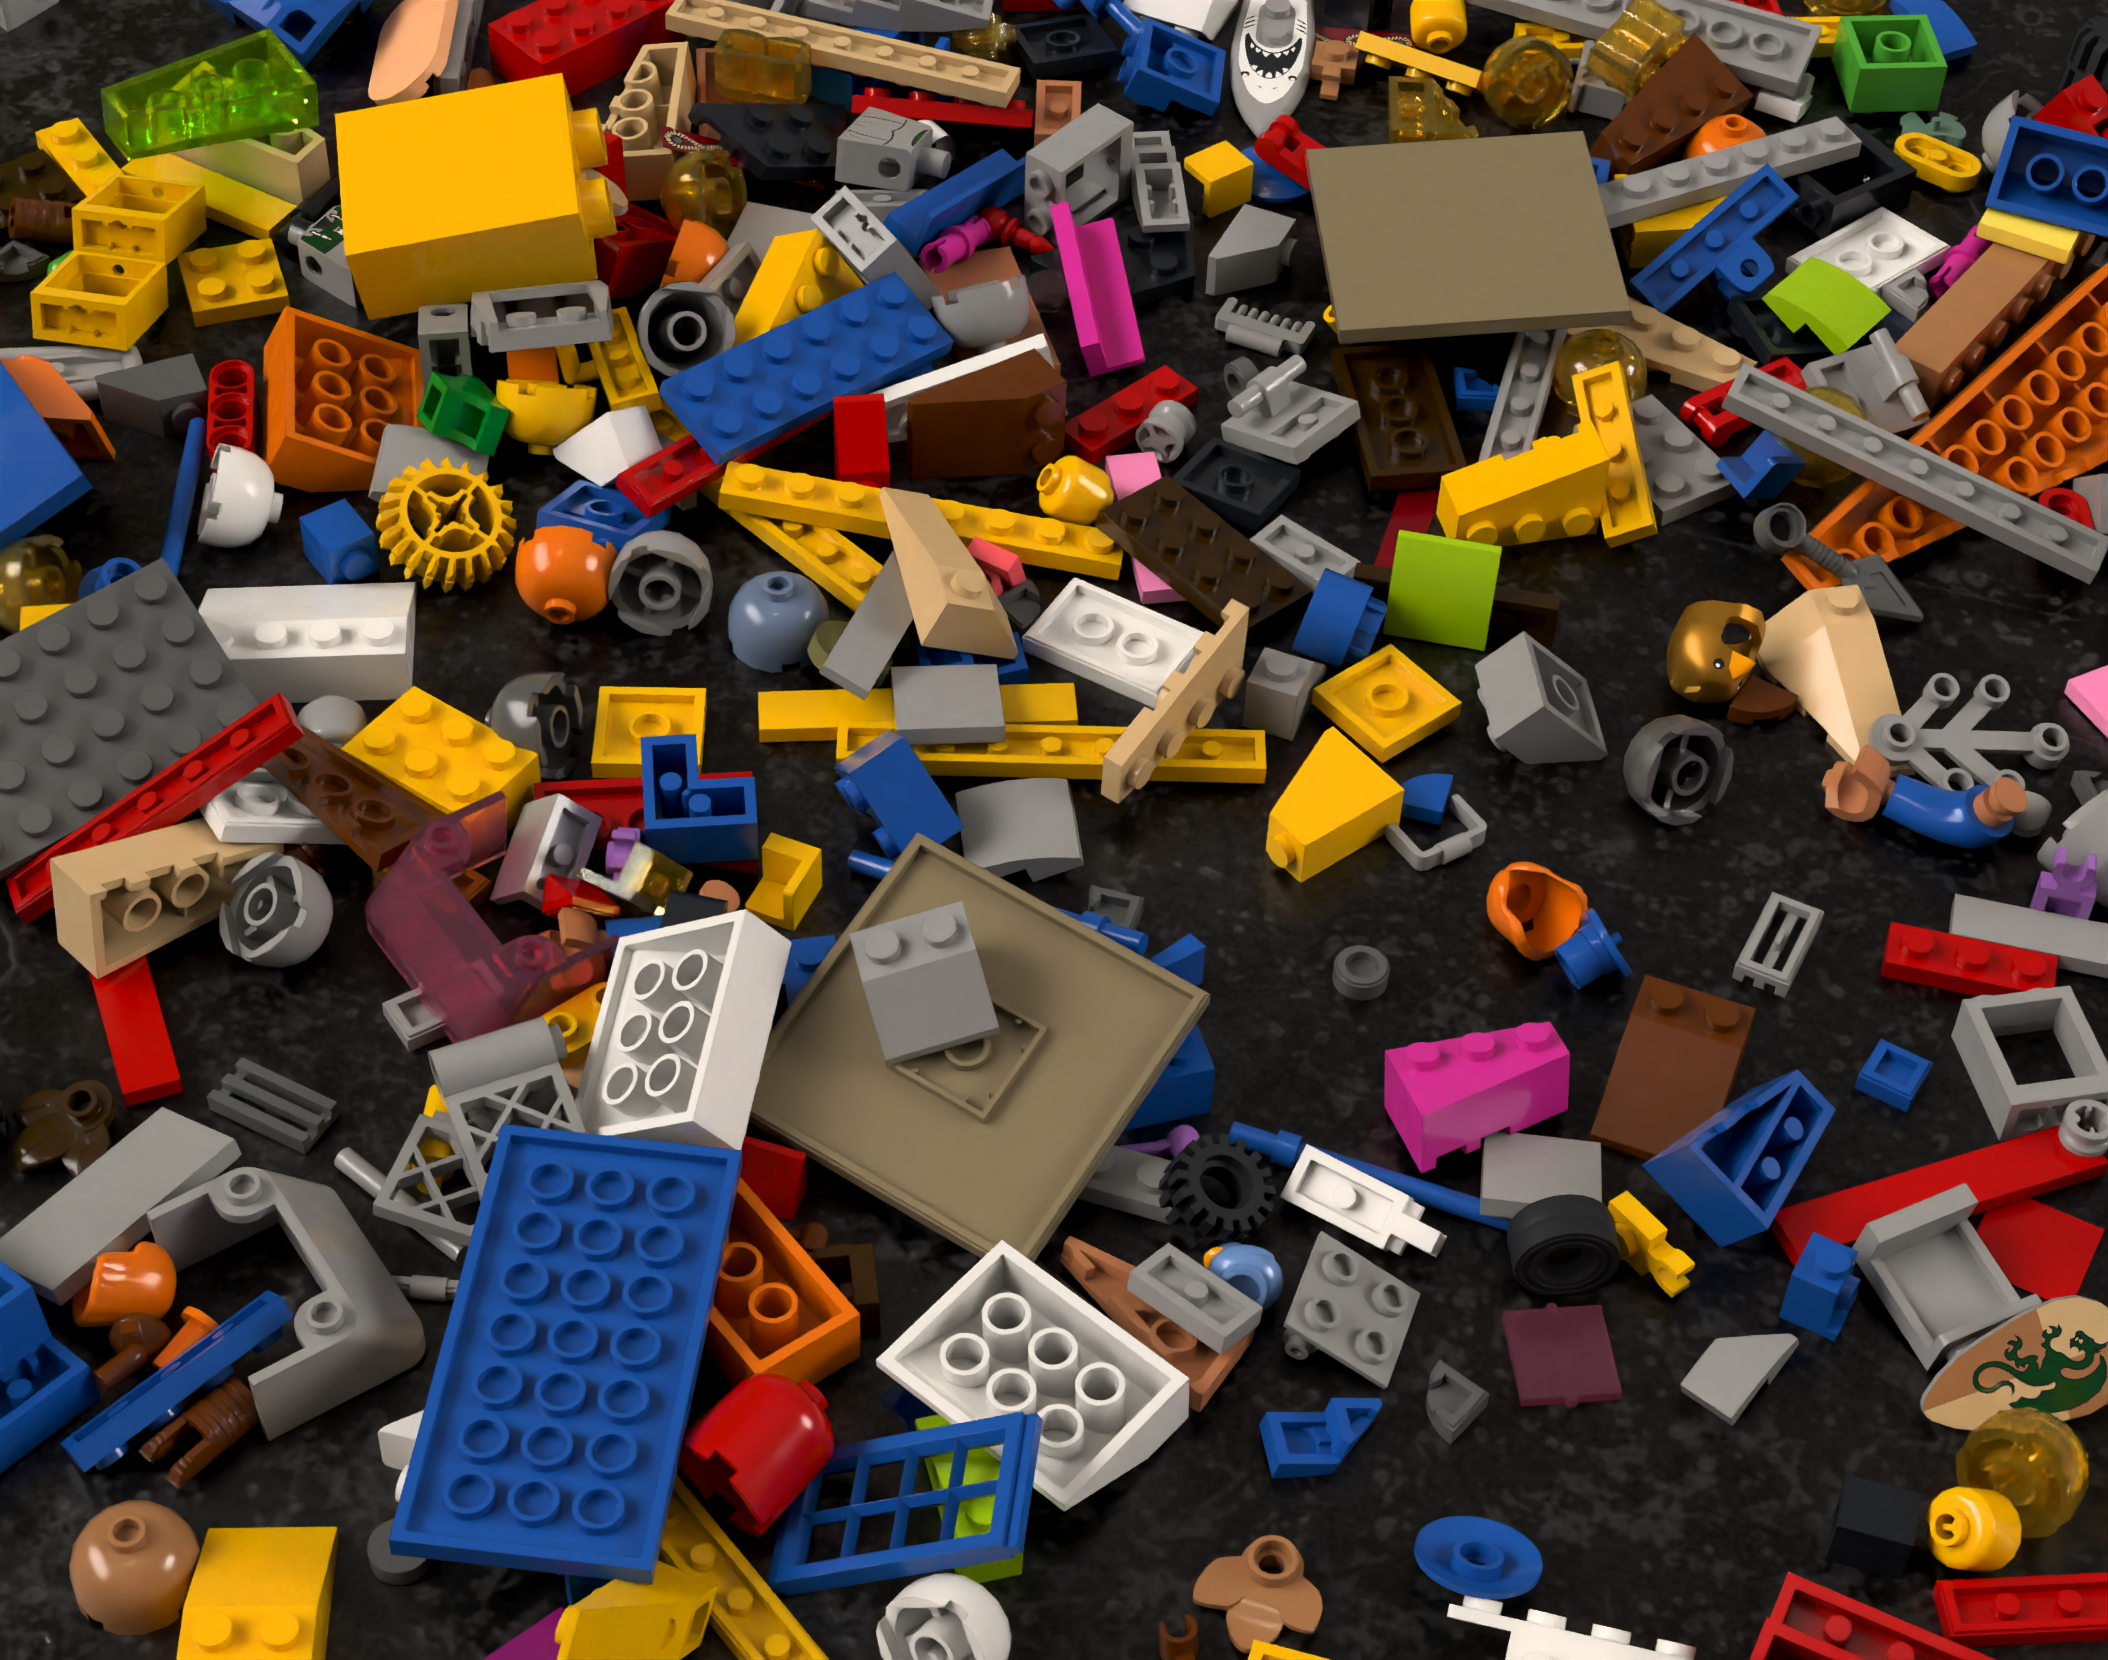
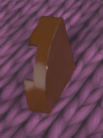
(1761, 701)

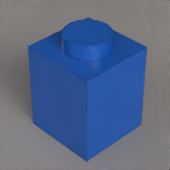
(339, 543)

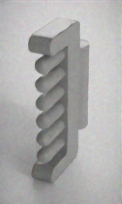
(1259, 334)

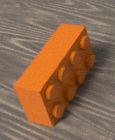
(776, 1304)

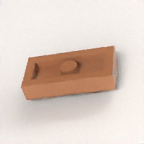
(1056, 106)

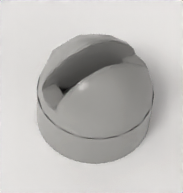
(2033, 818)

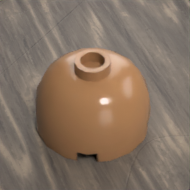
(134, 1567)

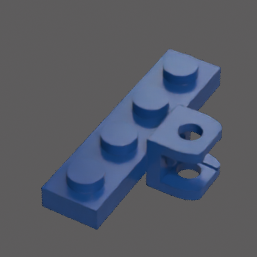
(1719, 247)

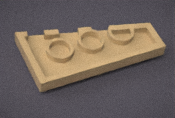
(1677, 349)
(1180, 707)

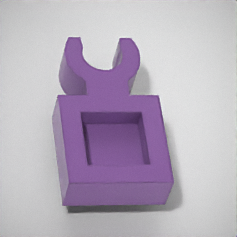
(620, 848)
(2068, 889)

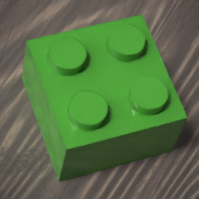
(1888, 63)

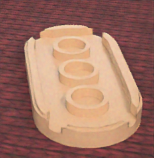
(411, 49)

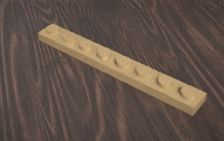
(855, 50)

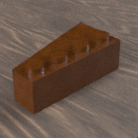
(1669, 110)

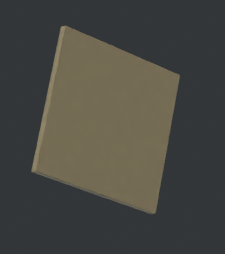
(1465, 237)
(997, 1128)

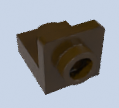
(854, 1274)

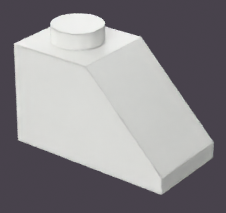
(610, 445)

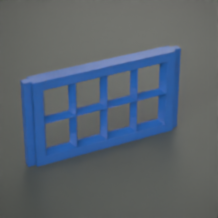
(1012, 1494)

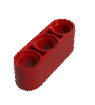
(233, 407)

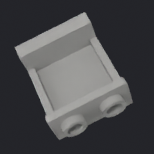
(1937, 1275)

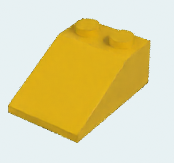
(260, 1595)

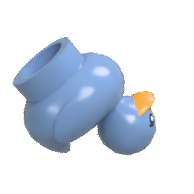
(1248, 1270)

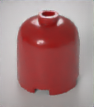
(759, 1448)

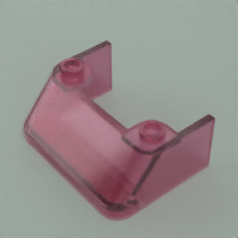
(448, 948)

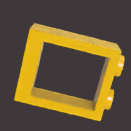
(156, 224)
(95, 304)

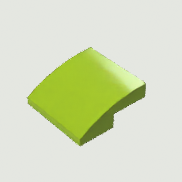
(1827, 301)
(1442, 590)

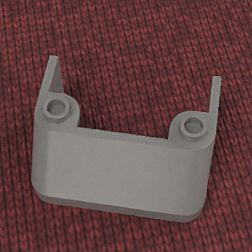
(349, 1333)

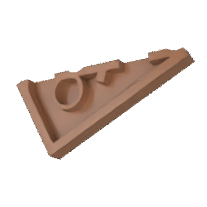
(1107, 1282)

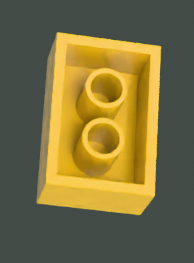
(445, 755)

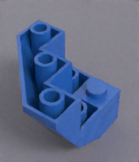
(298, 23)

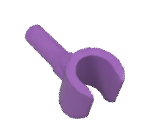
(1172, 1145)

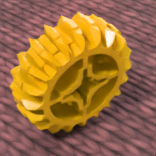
(432, 500)

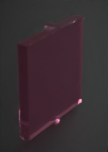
(1561, 1355)

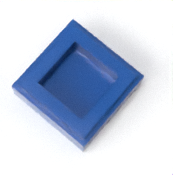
(1893, 1075)

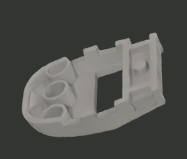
(542, 316)

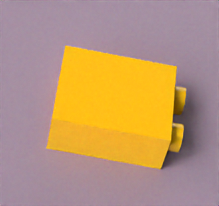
(471, 194)

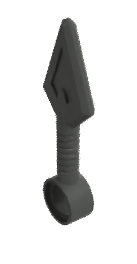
(1875, 579)

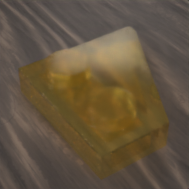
(1422, 112)

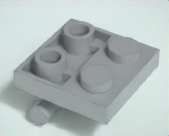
(1878, 380)
(1286, 416)

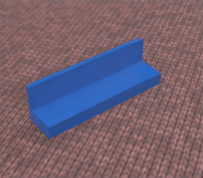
(952, 202)

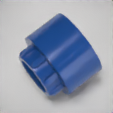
(1340, 621)

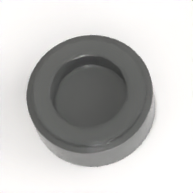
(1238, 374)
(1361, 972)
(390, 1567)

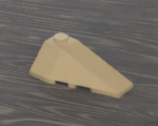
(943, 582)
(1834, 661)

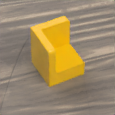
(1225, 177)
(788, 882)

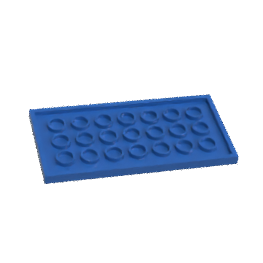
(570, 1356)

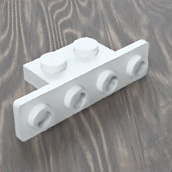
(1545, 1636)

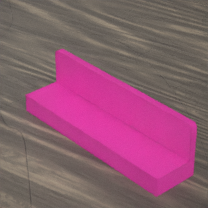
(1098, 292)

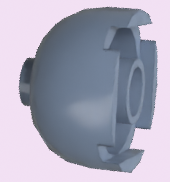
(775, 620)

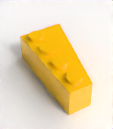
(794, 278)

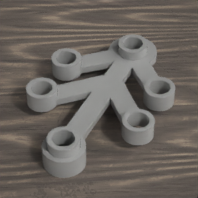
(1960, 741)

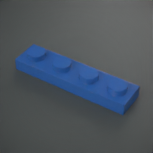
(158, 1397)

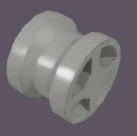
(1166, 430)

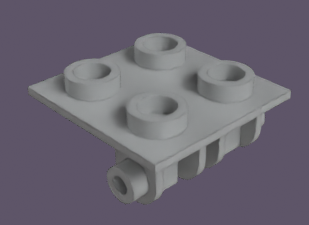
(1349, 1311)

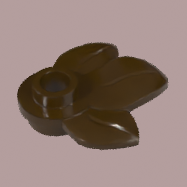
(60, 1131)

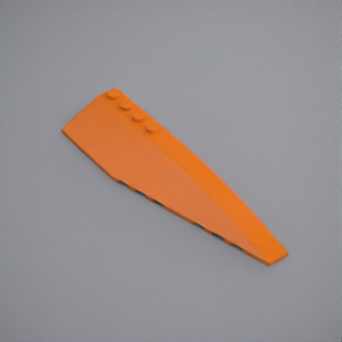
(2020, 423)

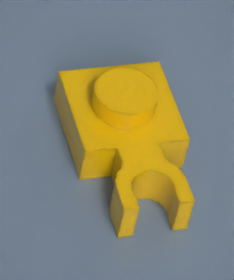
(1645, 1247)

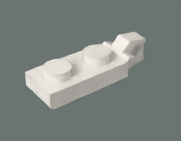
(1359, 1204)

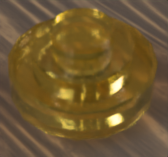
(986, 42)

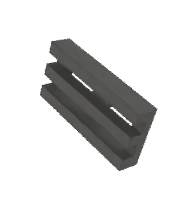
(279, 1098)

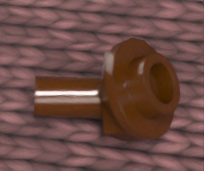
(137, 1342)

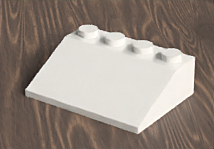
(317, 638)
(684, 1032)
(1028, 1344)

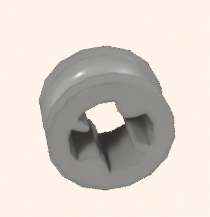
(2078, 1140)

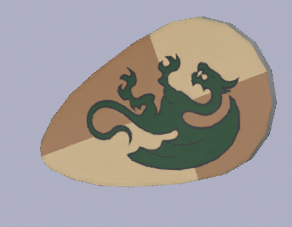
(2037, 1359)

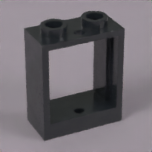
(1883, 182)

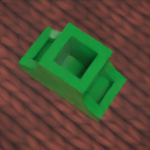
(463, 411)

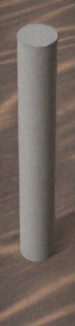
(372, 1181)

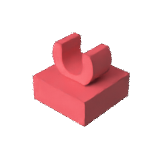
(999, 566)

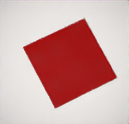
(2040, 1247)

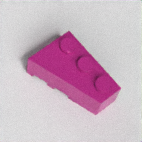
(1473, 1086)

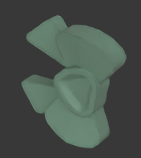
(1942, 127)

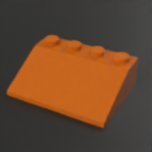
(330, 400)

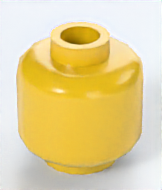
(1437, 22)
(1074, 491)
(1973, 1529)

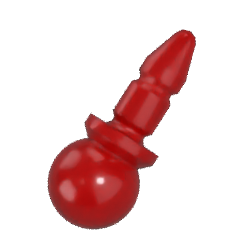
(1009, 231)

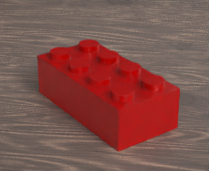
(577, 38)

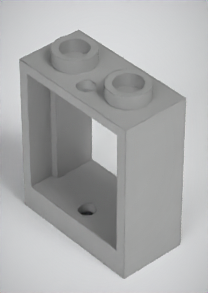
(1090, 140)
(870, 245)
(2025, 1108)

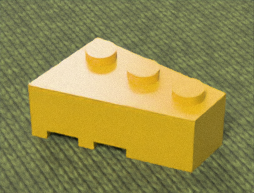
(1531, 496)

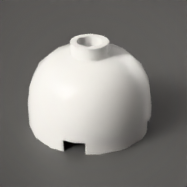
(237, 499)
(944, 1620)

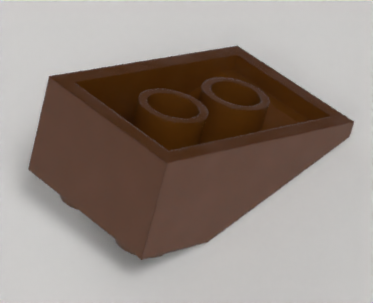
(989, 421)
(1671, 1067)

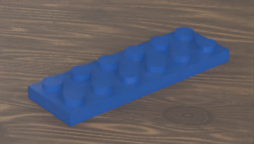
(801, 365)

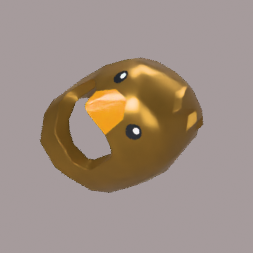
(1698, 660)

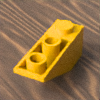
(638, 1619)

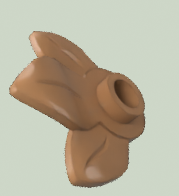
(1259, 1601)

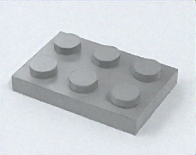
(1676, 464)

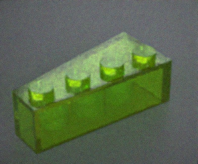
(212, 99)

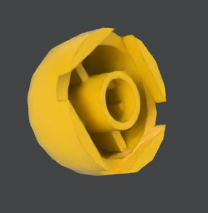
(545, 411)

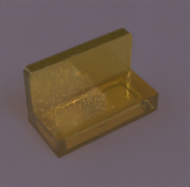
(644, 880)

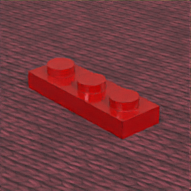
(1115, 420)
(1963, 963)

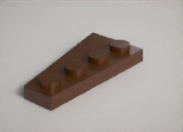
(352, 799)

